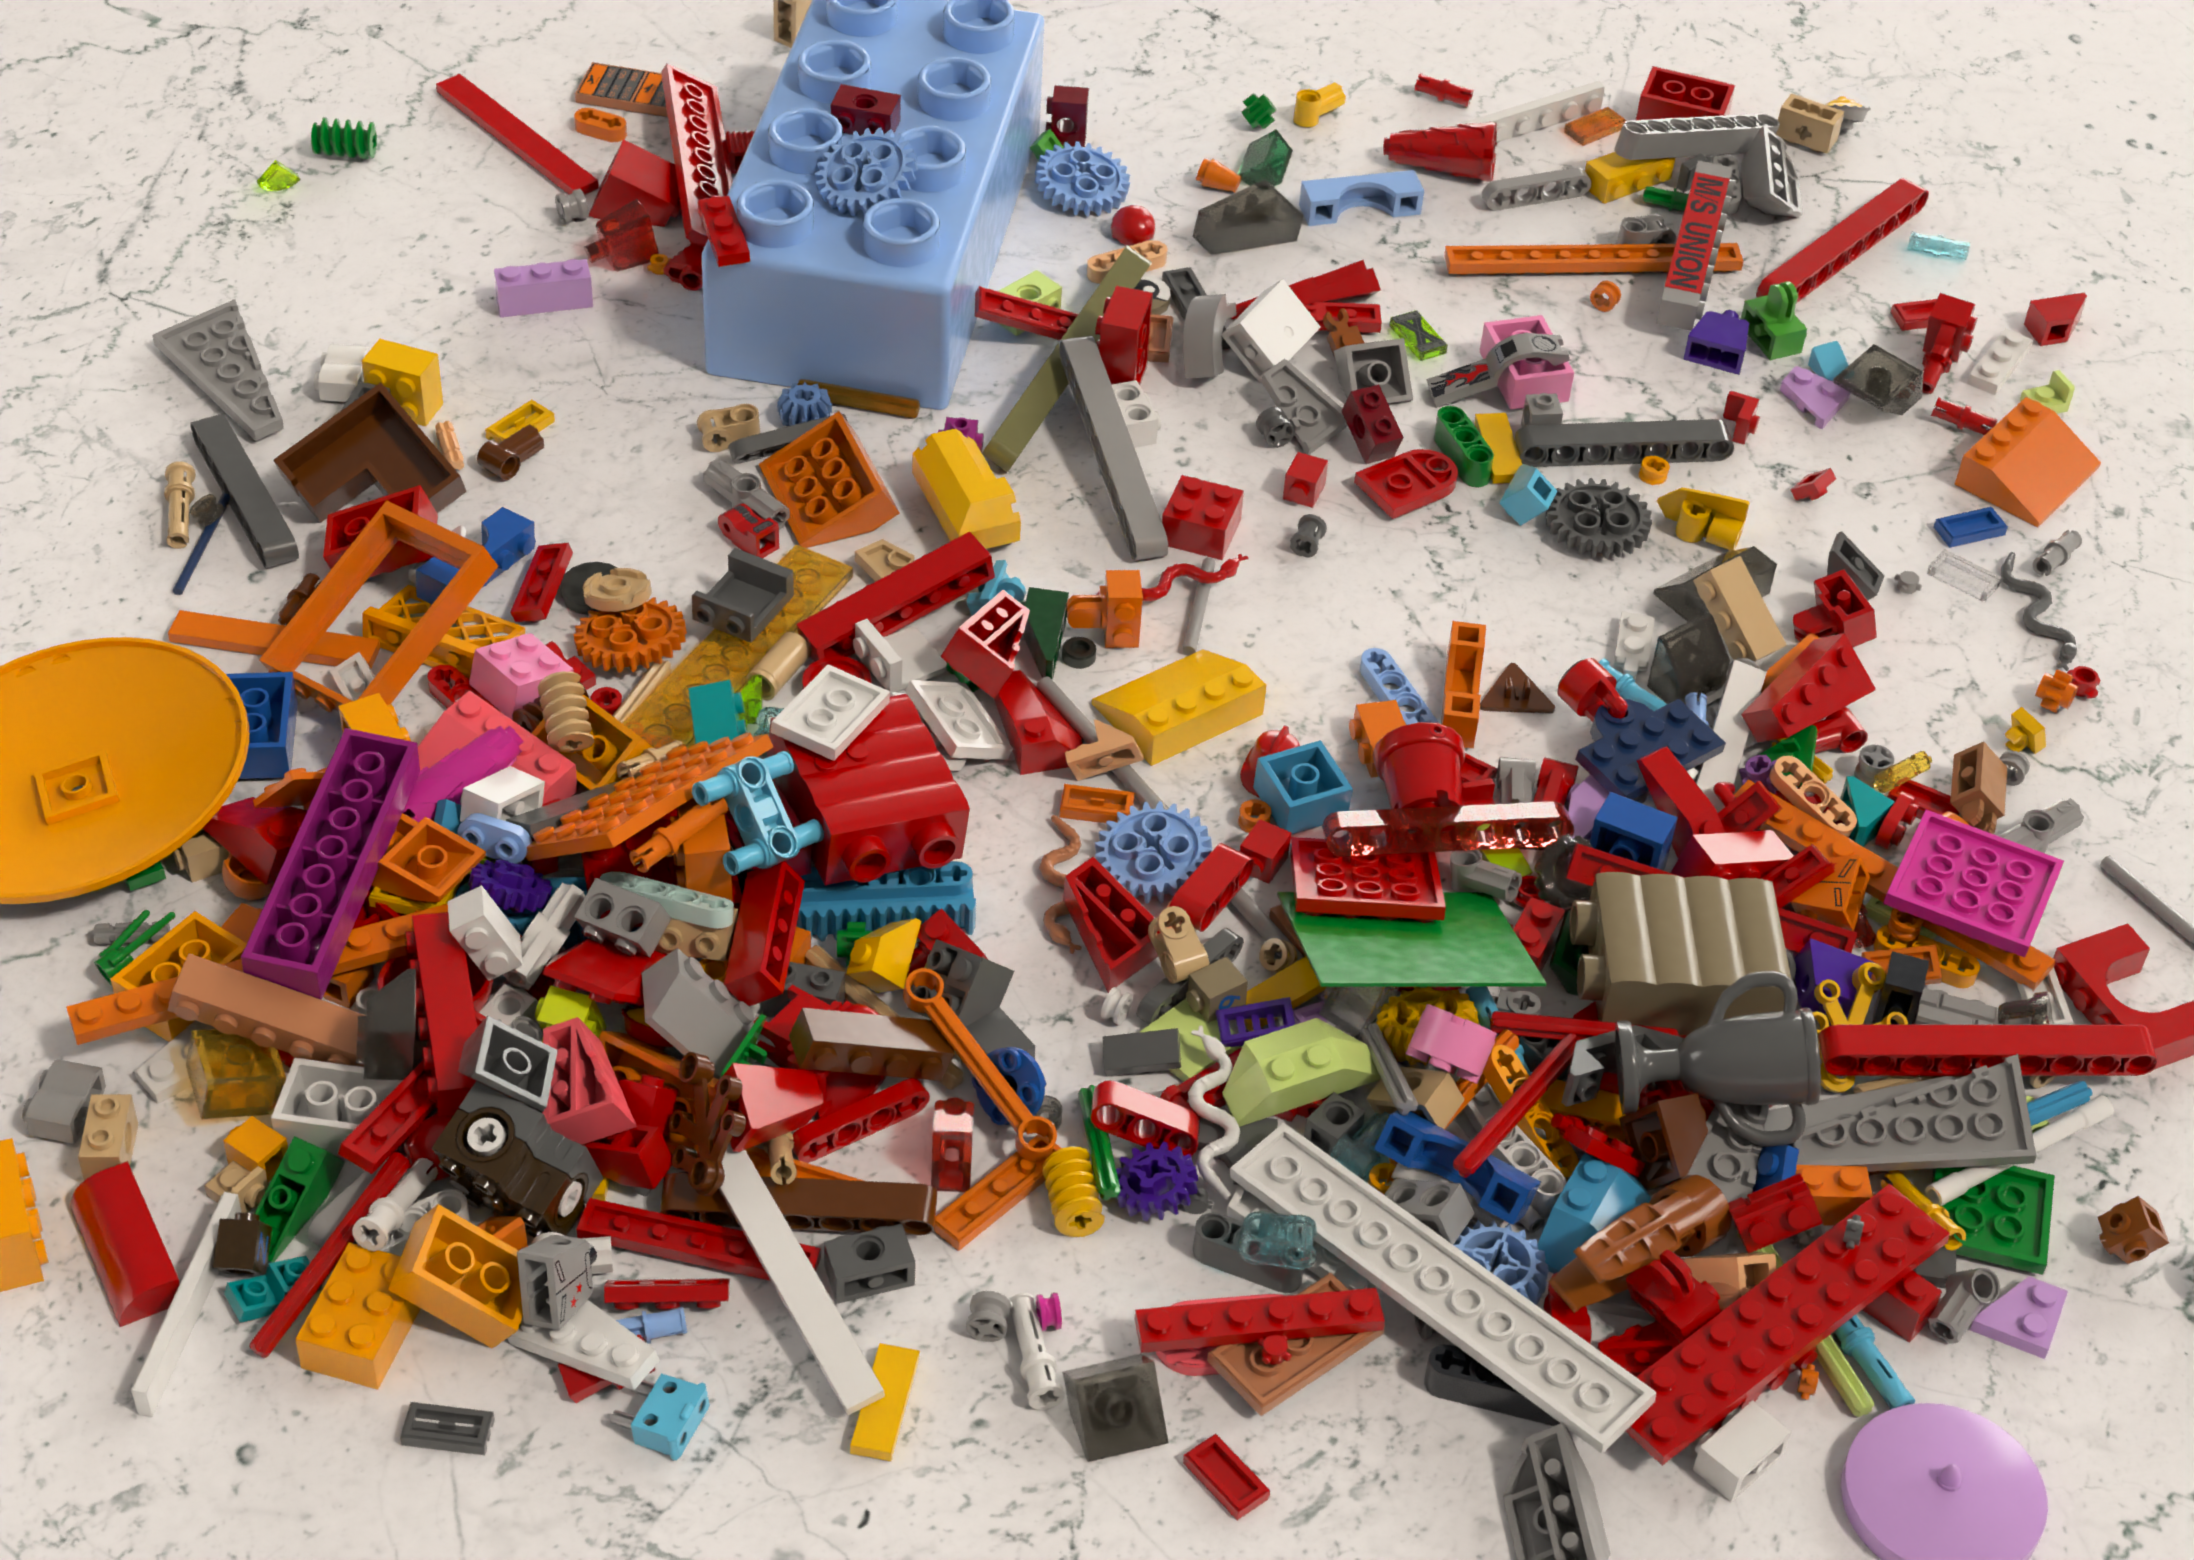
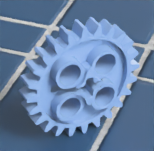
(866, 171)
(1082, 178)
(1153, 849)

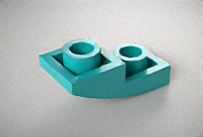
(262, 1294)

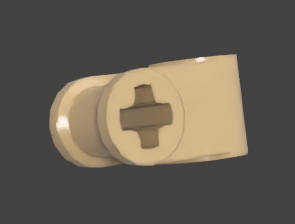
(730, 425)
(1178, 946)

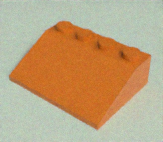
(2027, 463)
(828, 484)

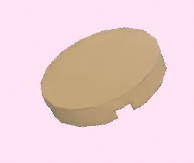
(617, 591)

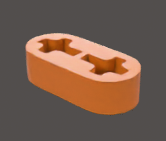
(600, 125)

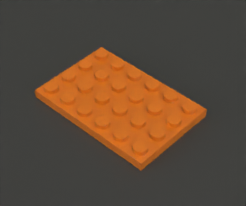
(643, 799)

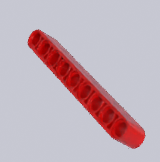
(1849, 239)
(1962, 1048)

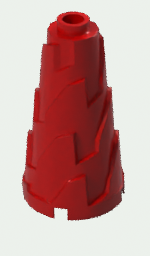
(1457, 149)

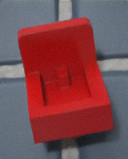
(1743, 411)

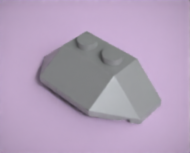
(1770, 177)
(1554, 1502)

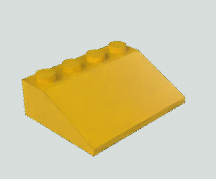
(1184, 703)

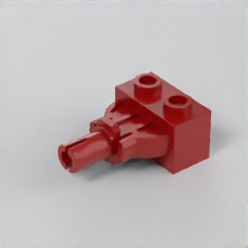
(1946, 337)

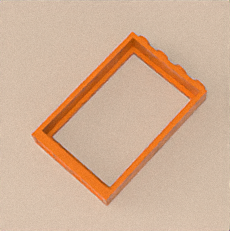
(349, 575)

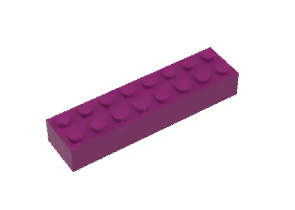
(332, 862)

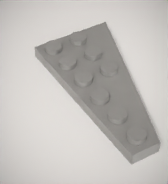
(1942, 1125)

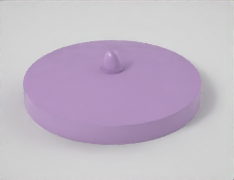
(1942, 1487)

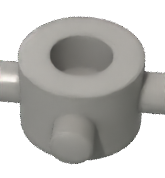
(1908, 582)

